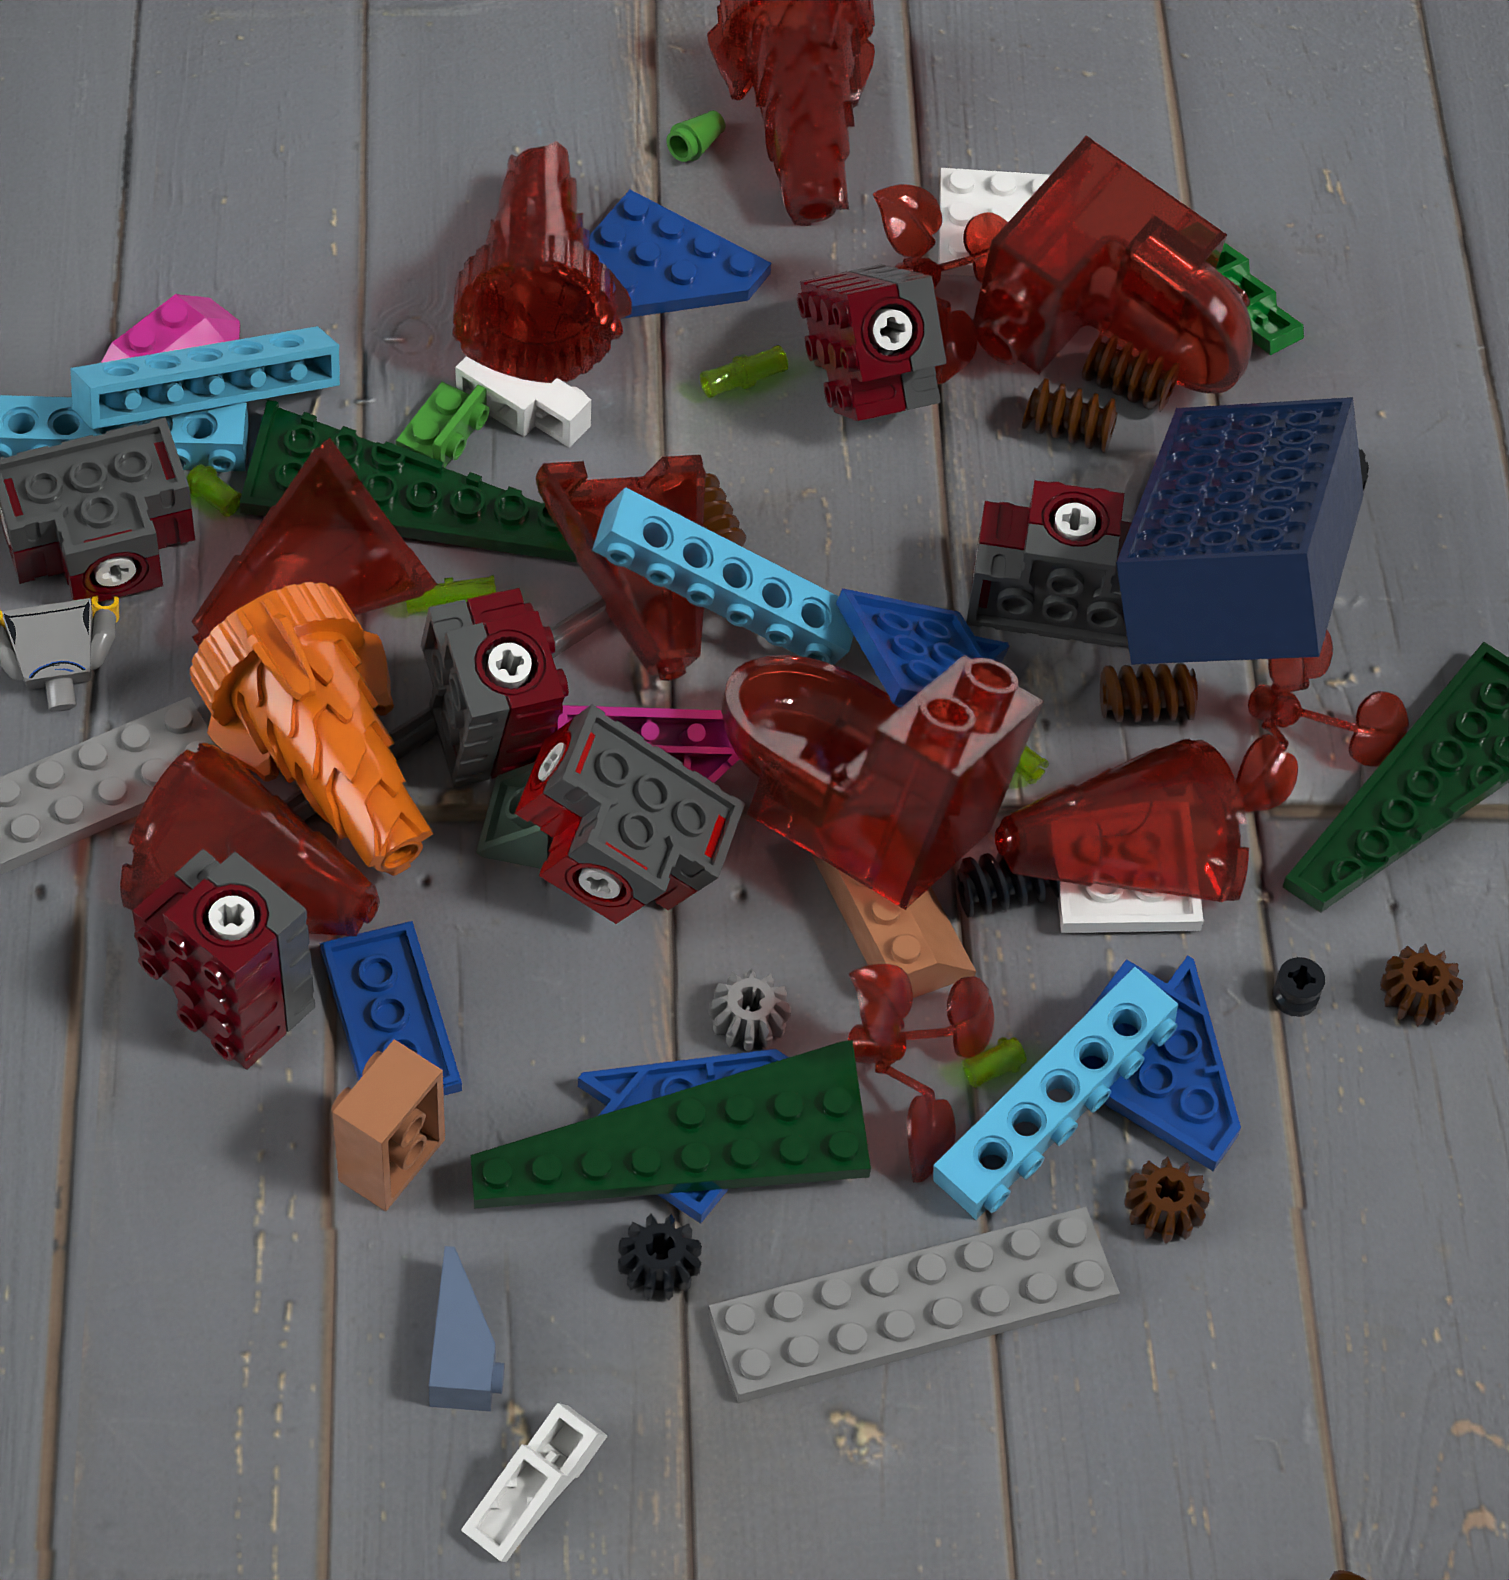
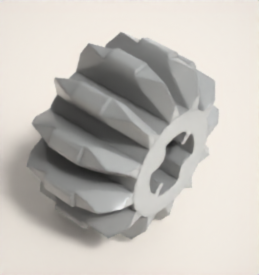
(766, 1013)

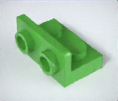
(446, 422)

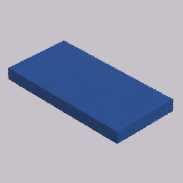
(387, 996)

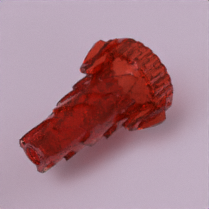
(806, 78)
(535, 291)

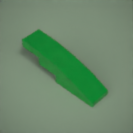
(1271, 325)

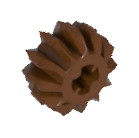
(1421, 985)
(1166, 1200)

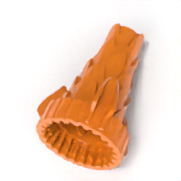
(301, 694)

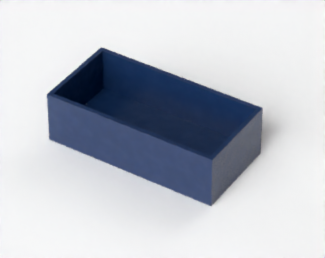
(1242, 533)

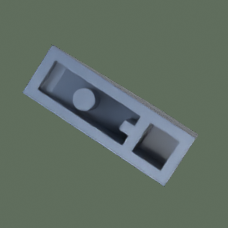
(464, 1351)

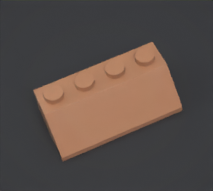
(912, 939)

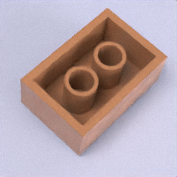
(388, 1124)

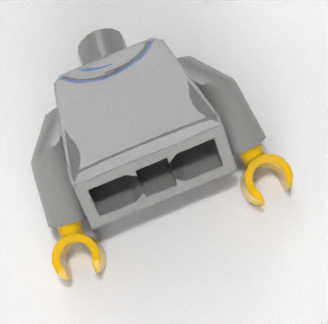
(57, 645)

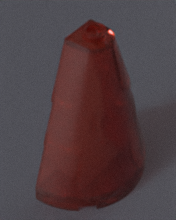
(322, 533)
(652, 619)
(220, 807)
(1141, 826)

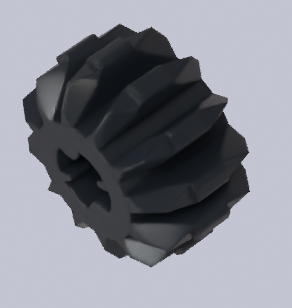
(678, 1251)

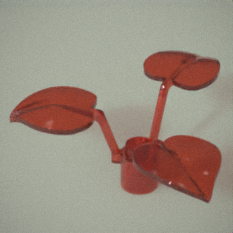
(910, 220)
(1270, 772)
(884, 1001)

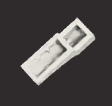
(527, 404)
(533, 1481)

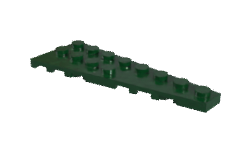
(409, 488)
(1426, 782)
(743, 1130)

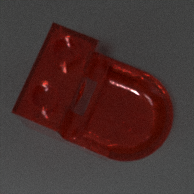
(1118, 257)
(873, 783)

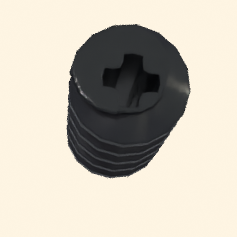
(993, 879)

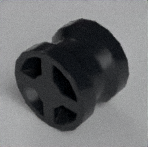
(1290, 995)

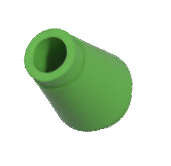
(694, 136)

